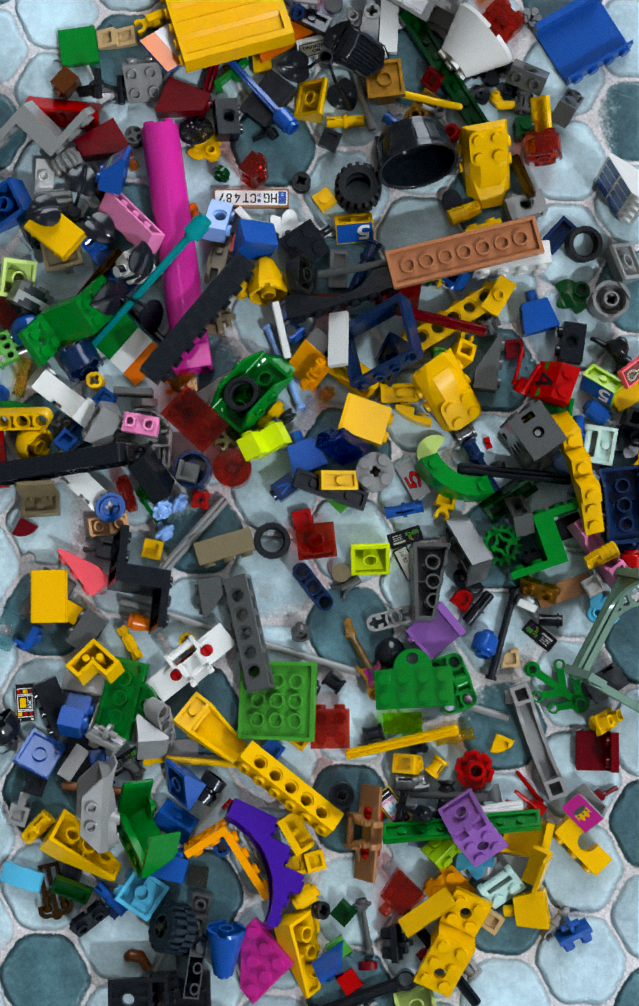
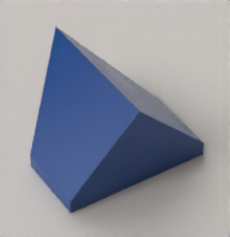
(329, 964)

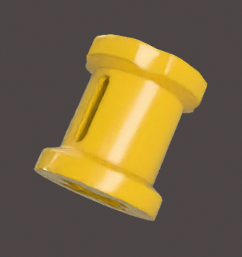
(95, 375)
(436, 766)

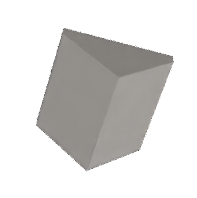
(622, 262)
(149, 740)

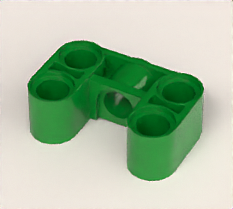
(462, 684)

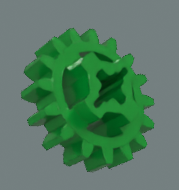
(498, 537)

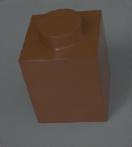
(65, 83)

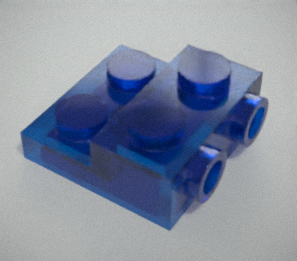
(341, 445)

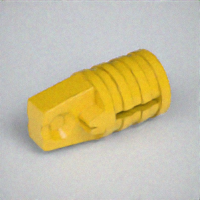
(463, 212)
(602, 555)
(37, 827)

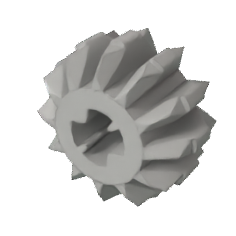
(66, 161)

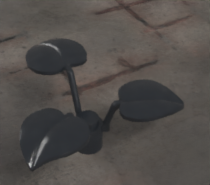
(295, 69)
(82, 180)
(107, 298)

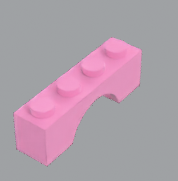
(591, 542)

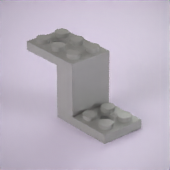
(43, 129)

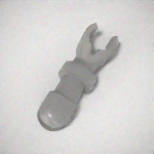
(548, 934)

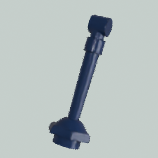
(296, 10)

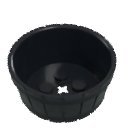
(415, 153)

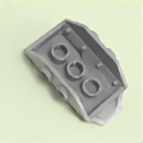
(97, 806)

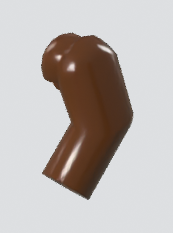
(138, 956)

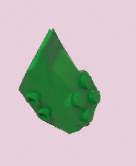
(270, 374)

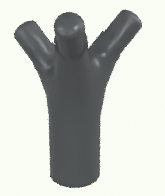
(346, 587)

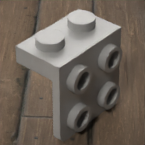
(142, 80)

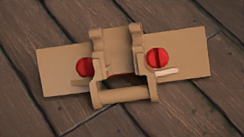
(369, 846)

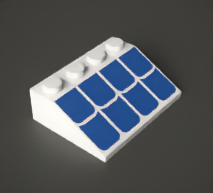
(620, 188)

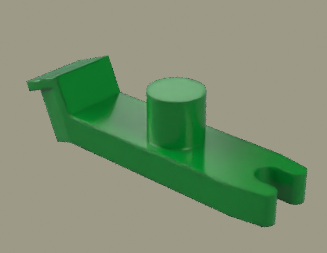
(230, 74)

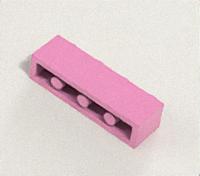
(131, 221)

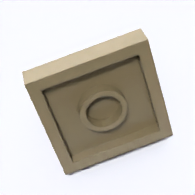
(54, 263)

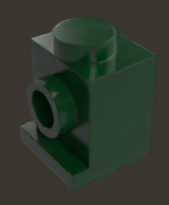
(520, 126)

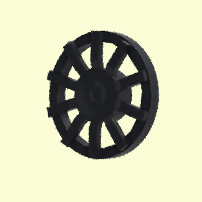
(195, 130)

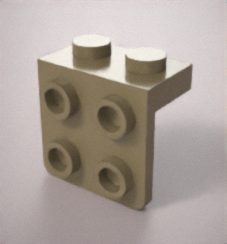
(39, 498)

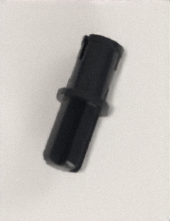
(477, 608)

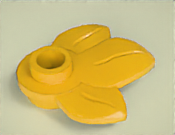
(203, 150)

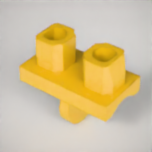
(605, 720)

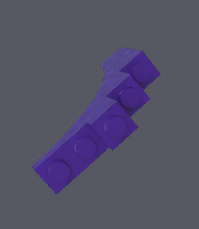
(273, 853)

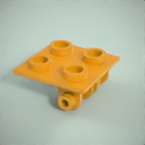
(309, 366)

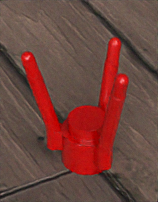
(523, 385)
(531, 804)

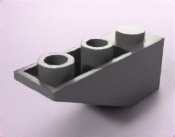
(486, 373)

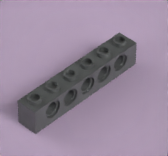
(264, 679)

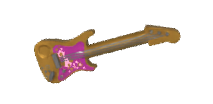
(368, 672)

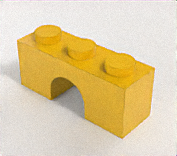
(593, 858)

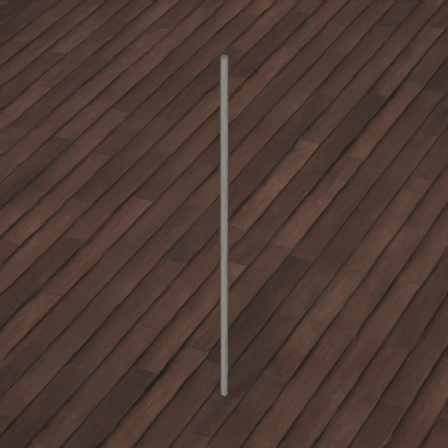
(291, 652)

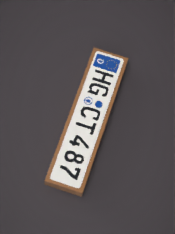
(254, 198)

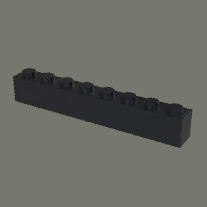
(197, 318)

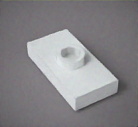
(44, 176)

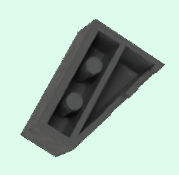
(469, 548)

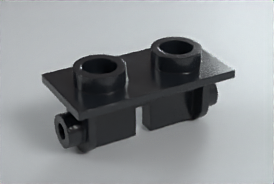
(84, 922)

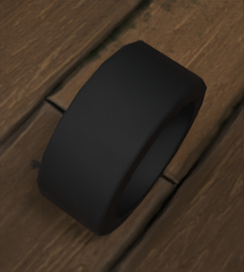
(569, 244)
(234, 384)
(272, 526)

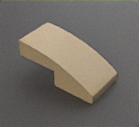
(117, 38)

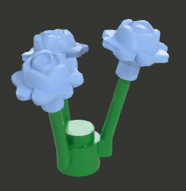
(162, 510)

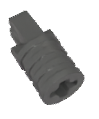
(411, 782)

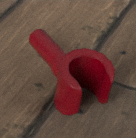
(602, 796)

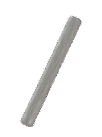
(194, 533)

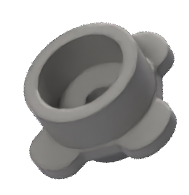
(356, 13)

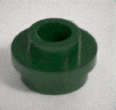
(221, 174)

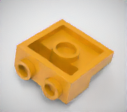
(448, 878)

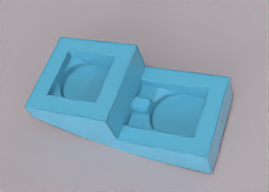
(22, 877)

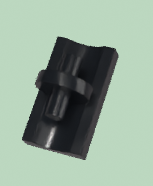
(398, 942)

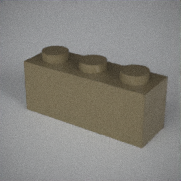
(224, 547)

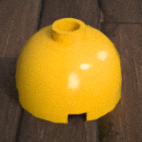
(33, 443)

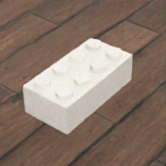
(518, 268)

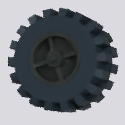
(172, 928)

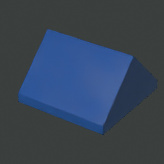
(255, 239)
(183, 783)

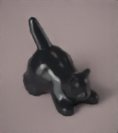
(617, 349)

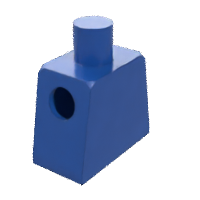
(536, 315)
(304, 454)

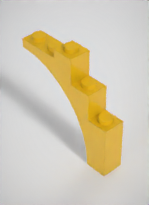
(580, 469)

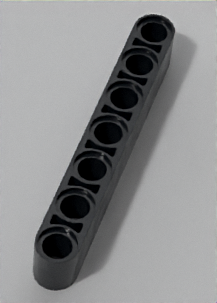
(64, 463)

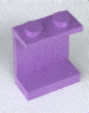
(436, 635)

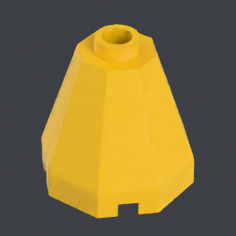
(267, 282)

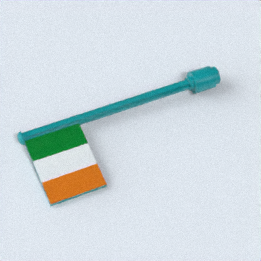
(122, 337)

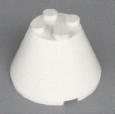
(471, 45)

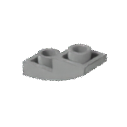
(93, 687)

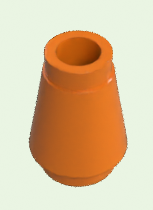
(138, 622)

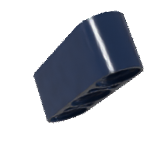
(310, 577)

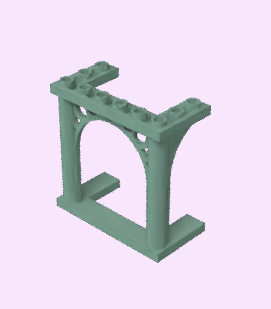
(626, 581)

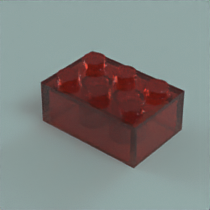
(194, 419)

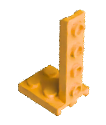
(212, 835)

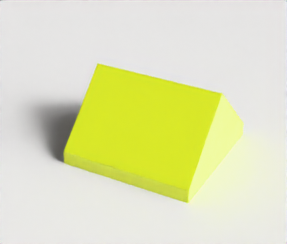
(370, 559)

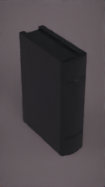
(278, 90)

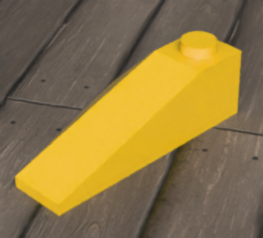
(66, 845)
(299, 940)

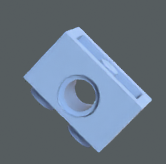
(221, 216)

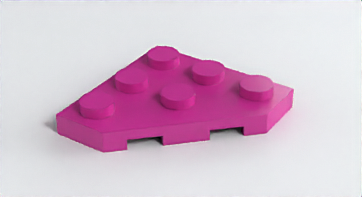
(261, 961)

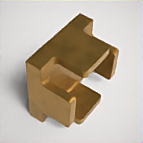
(386, 83)

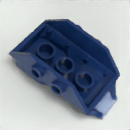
(620, 505)

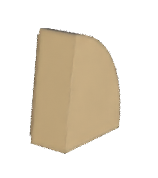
(510, 659)

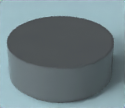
(333, 6)

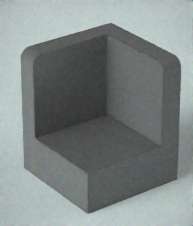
(187, 472)

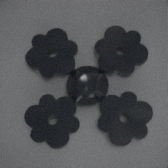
(492, 79)

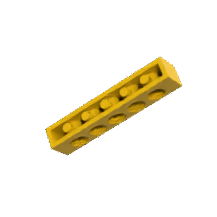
(457, 309)
(298, 789)

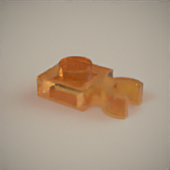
(183, 380)

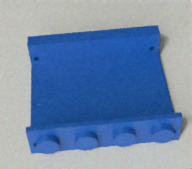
(580, 39)

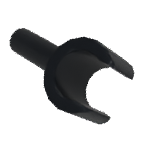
(271, 132)

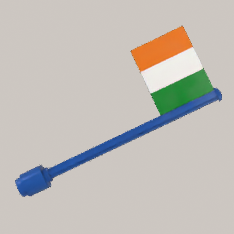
(162, 50)

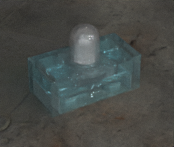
(9, 627)

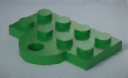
(414, 684)
(125, 698)

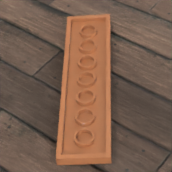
(464, 252)

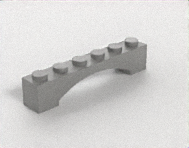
(531, 727)

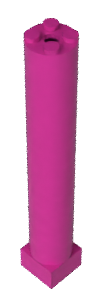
(171, 215)

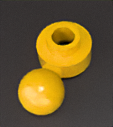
(275, 411)

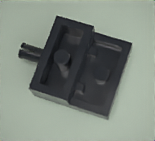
(306, 240)

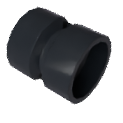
(213, 786)
(342, 794)

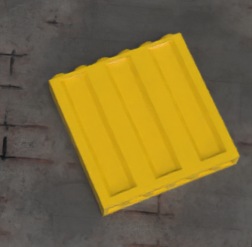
(226, 29)

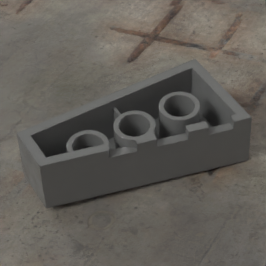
(426, 578)

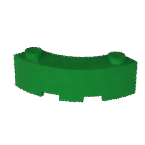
(450, 483)

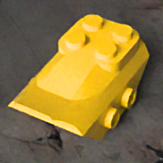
(485, 161)
(446, 392)

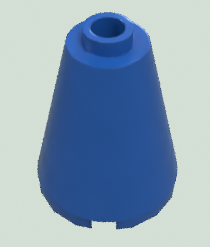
(224, 946)

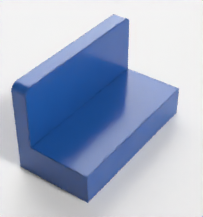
(175, 819)

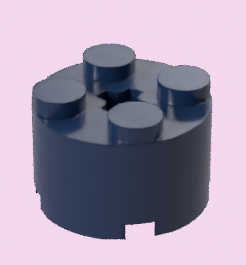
(80, 360)
(205, 472)

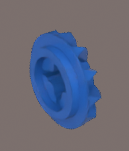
(115, 512)

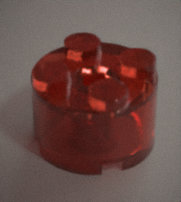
(542, 147)
(222, 465)

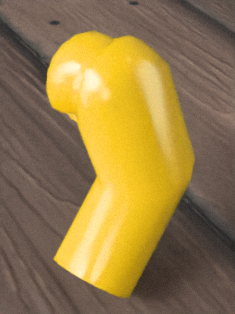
(499, 102)

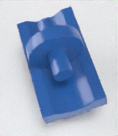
(573, 931)

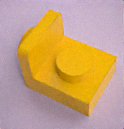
(407, 763)

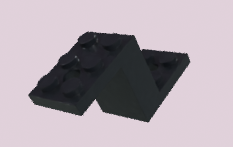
(140, 580)

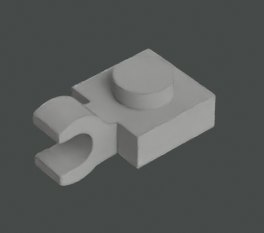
(19, 812)

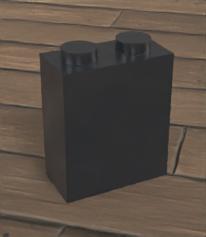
(151, 473)

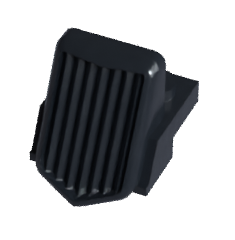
(359, 53)

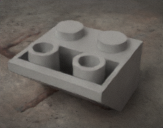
(103, 424)

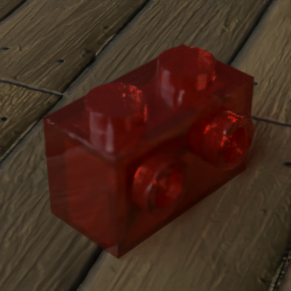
(254, 170)

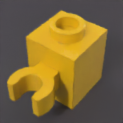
(464, 349)

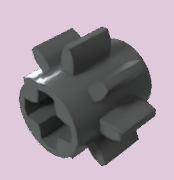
(491, 323)

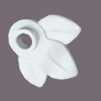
(285, 223)

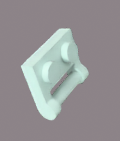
(604, 446)
(502, 887)

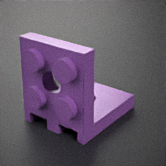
(471, 828)

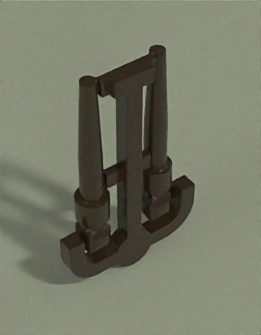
(57, 913)

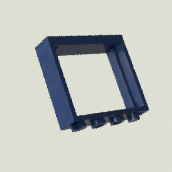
(371, 319)

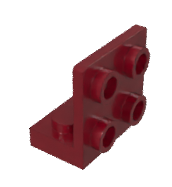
(597, 752)

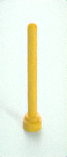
(433, 101)
(190, 761)

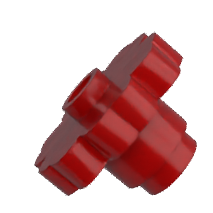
(484, 771)

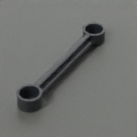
(373, 991)

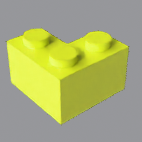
(260, 444)

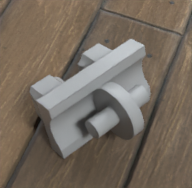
(105, 737)

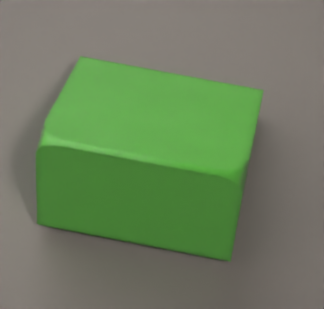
(346, 948)

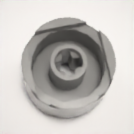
(608, 291)
(381, 463)

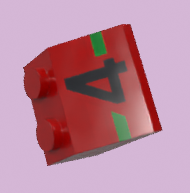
(554, 383)

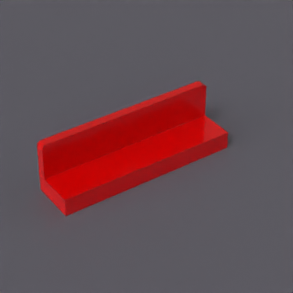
(64, 111)

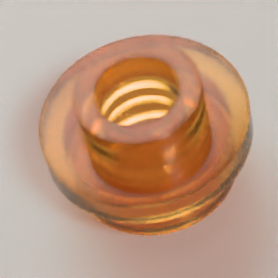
(326, 394)

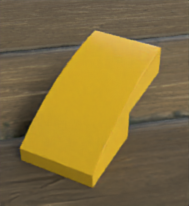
(307, 862)

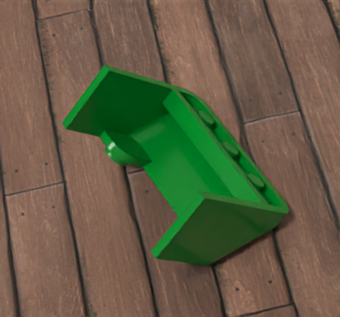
(139, 832)

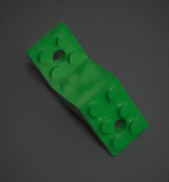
(64, 323)
(546, 539)

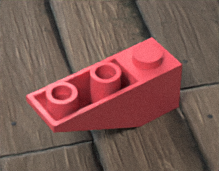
(91, 576)

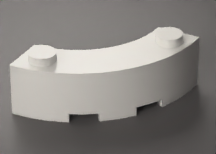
(65, 399)
(87, 486)

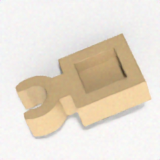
(493, 921)

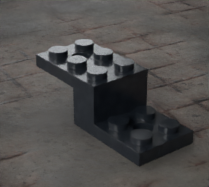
(156, 990)

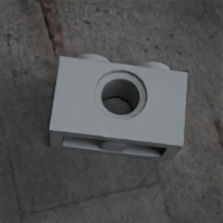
(514, 211)

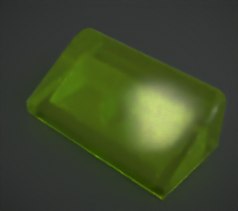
(402, 722)

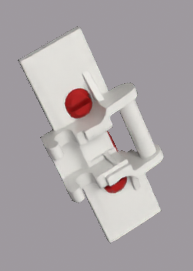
(193, 666)

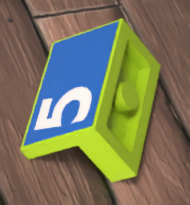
(600, 384)

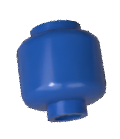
(484, 644)

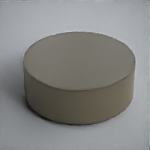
(341, 572)

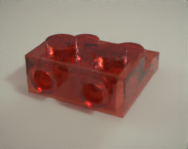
(504, 19)
(332, 727)

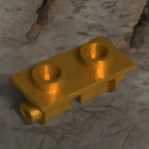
(533, 587)

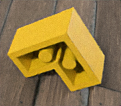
(94, 660)

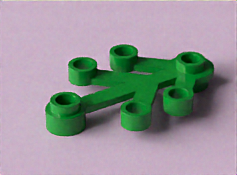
(560, 689)

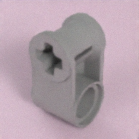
(370, 24)

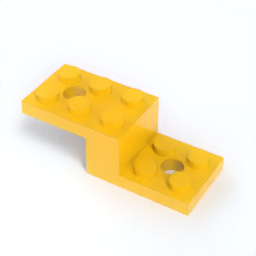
(452, 942)

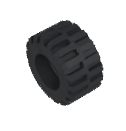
(357, 173)

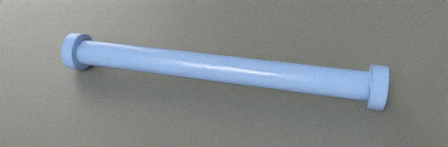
(277, 351)

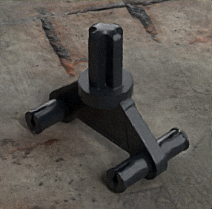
(97, 87)
(421, 813)

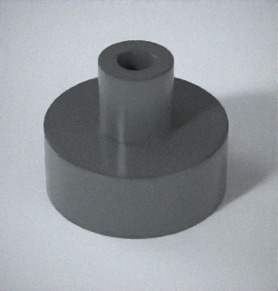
(300, 632)

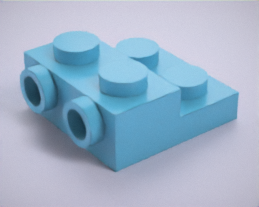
(140, 895)

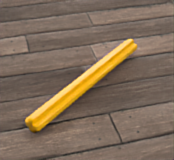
(401, 742)

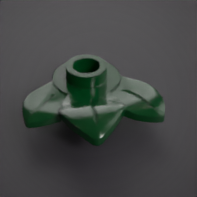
(569, 296)

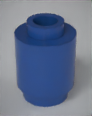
(596, 412)

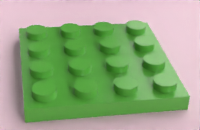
(281, 712)

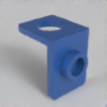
(298, 335)

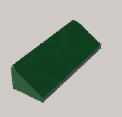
(494, 505)

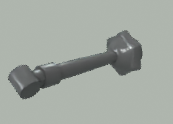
(362, 905)

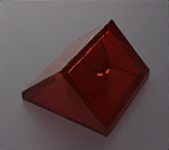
(316, 541)

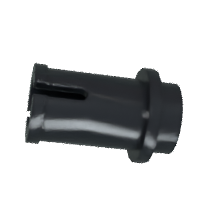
(551, 620)

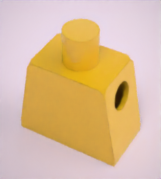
(530, 909)

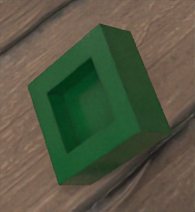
(343, 912)

